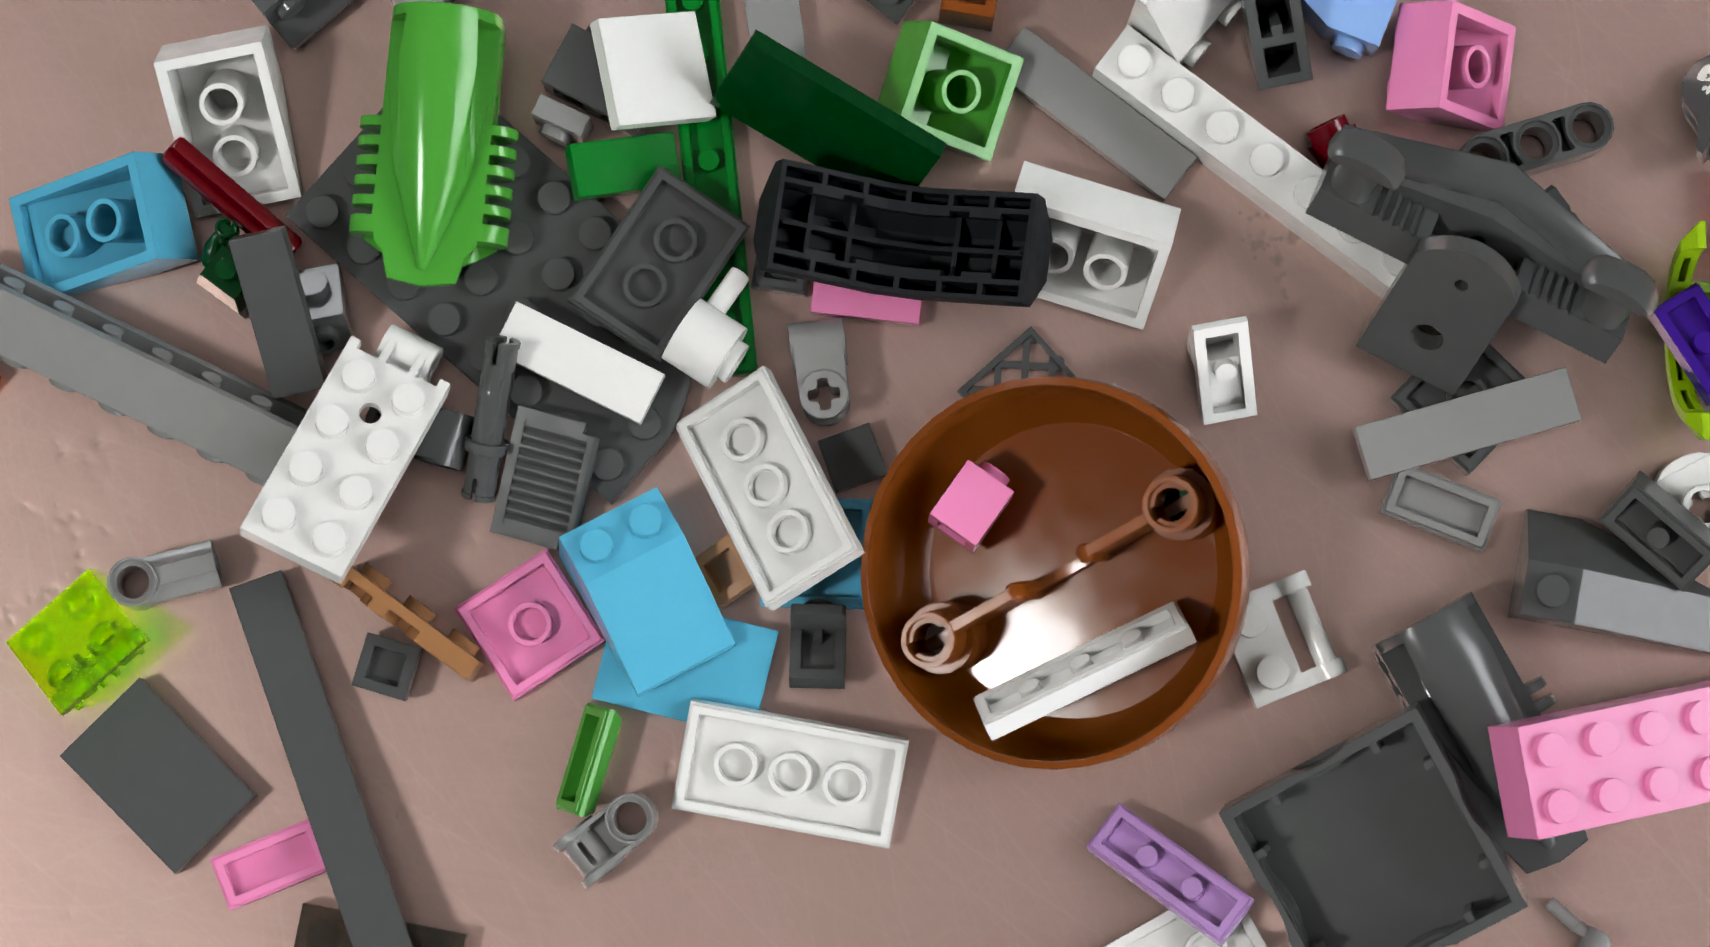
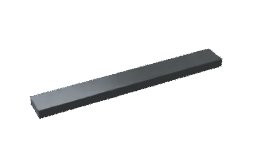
(319, 763)

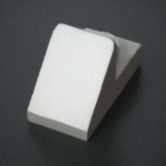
(1223, 369)

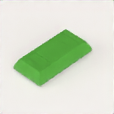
(588, 760)

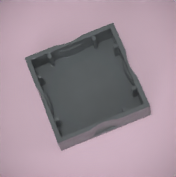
(1376, 843)

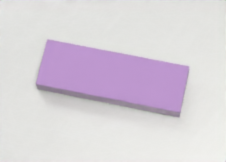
(1170, 875)

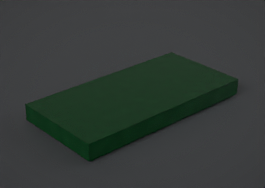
(823, 116)

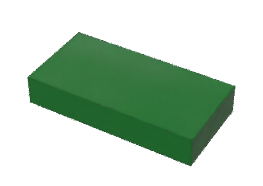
(619, 164)

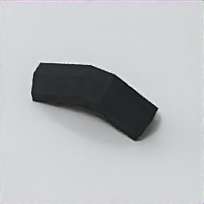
(903, 237)

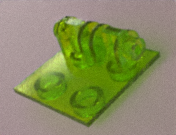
(77, 643)

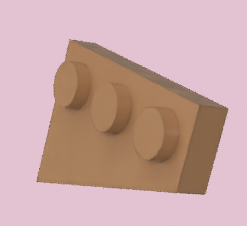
(414, 619)

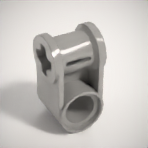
(819, 362)
(606, 838)

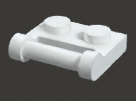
(1264, 650)

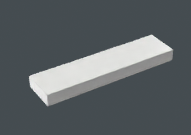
(1084, 670)

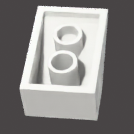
(1181, 25)
(233, 108)

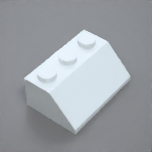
(1104, 245)

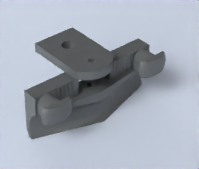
(1474, 251)

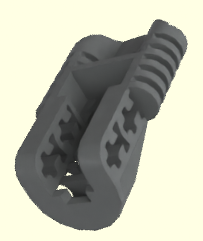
(1464, 686)

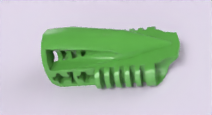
(437, 146)

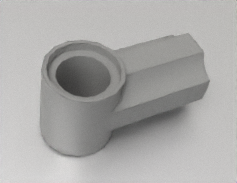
(170, 575)

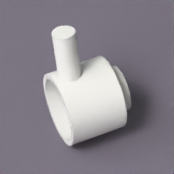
(707, 339)

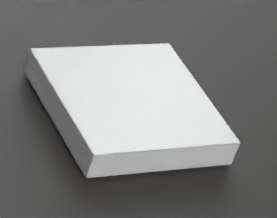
(652, 70)

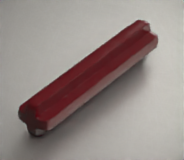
(222, 190)

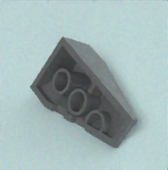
(1599, 585)

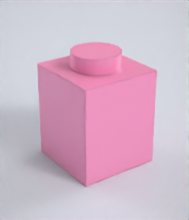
(972, 504)

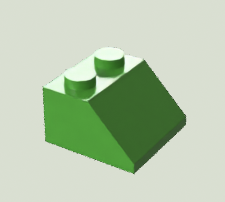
(951, 86)

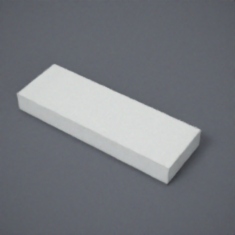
(582, 364)

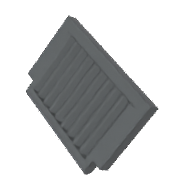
(544, 477)

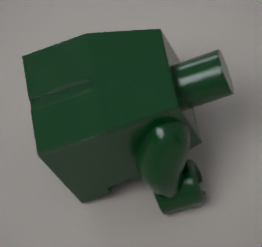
(219, 270)

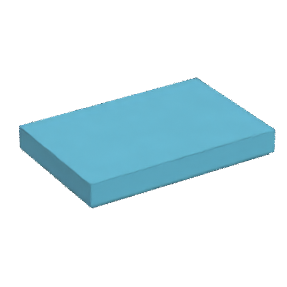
(729, 678)

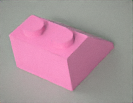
(1450, 65)

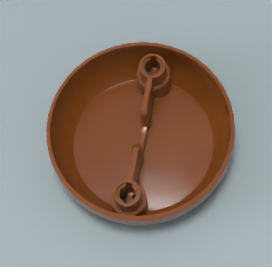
(1059, 567)

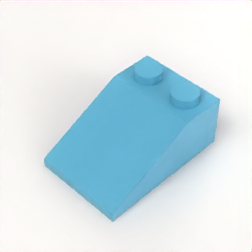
(105, 225)
(645, 591)

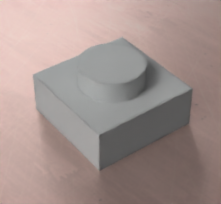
(561, 122)

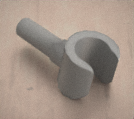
(1590, 936)

